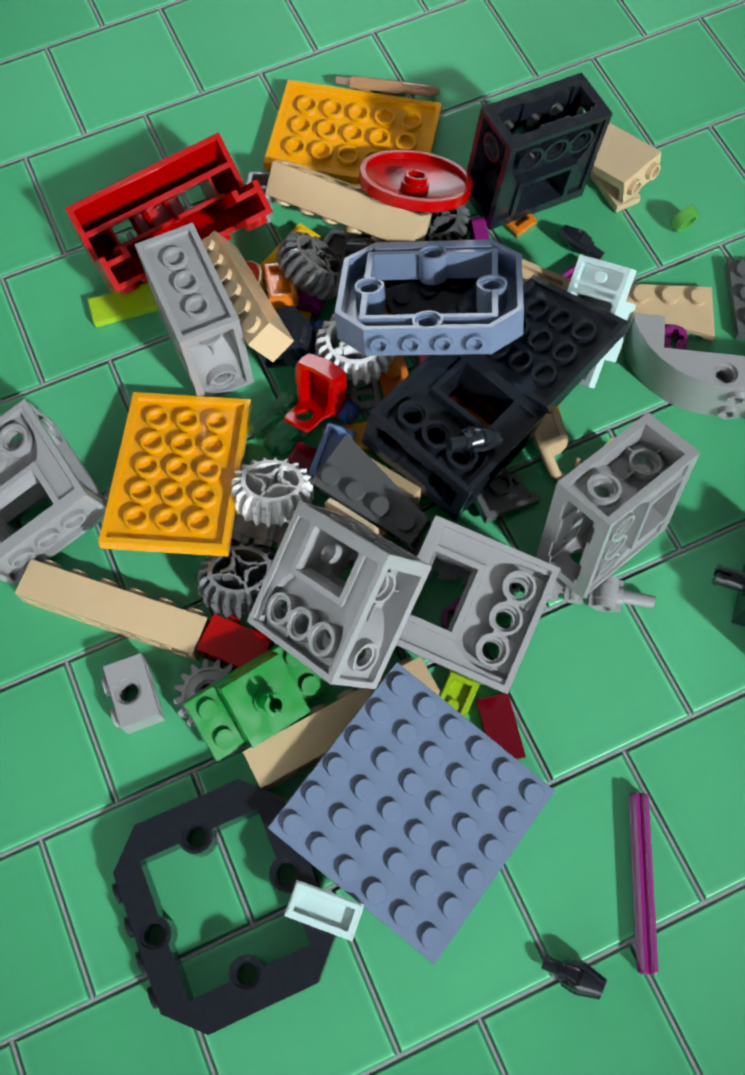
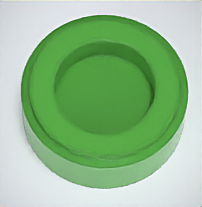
(685, 218)

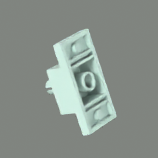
(608, 288)

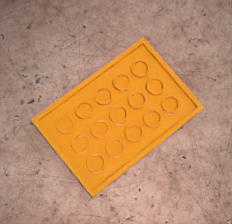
(340, 127)
(176, 475)

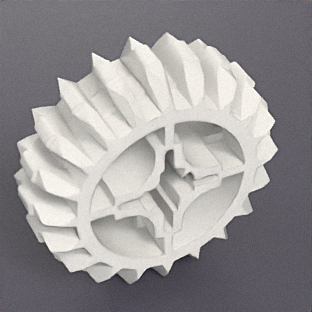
(347, 358)
(270, 491)

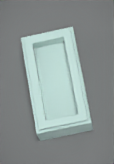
(324, 910)

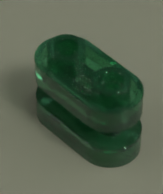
(271, 424)

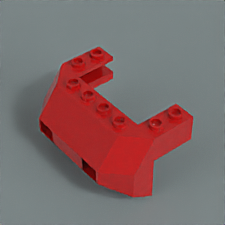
(153, 208)

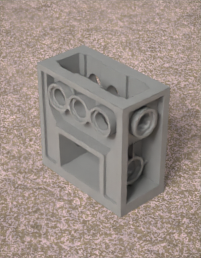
(196, 311)
(30, 472)
(615, 503)
(486, 594)
(331, 618)

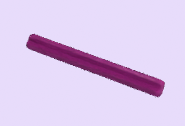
(643, 884)

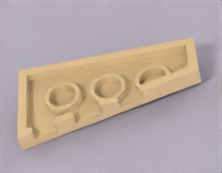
(681, 305)

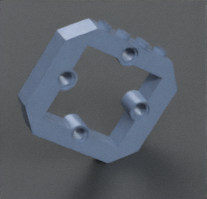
(362, 300)

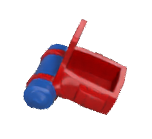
(322, 392)

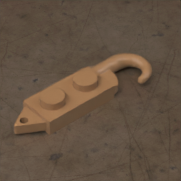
(387, 86)

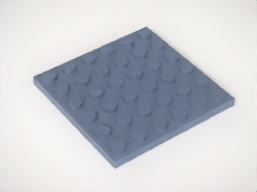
(412, 811)

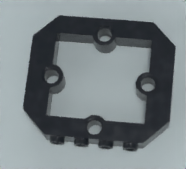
(163, 965)

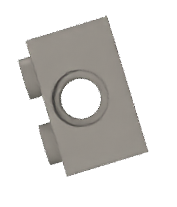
(146, 707)

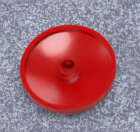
(415, 180)

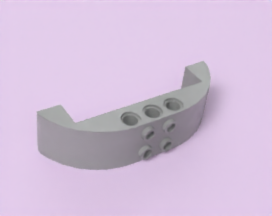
(685, 378)

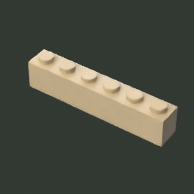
(344, 204)
(258, 318)
(113, 608)
(306, 741)

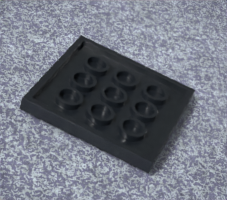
(558, 344)

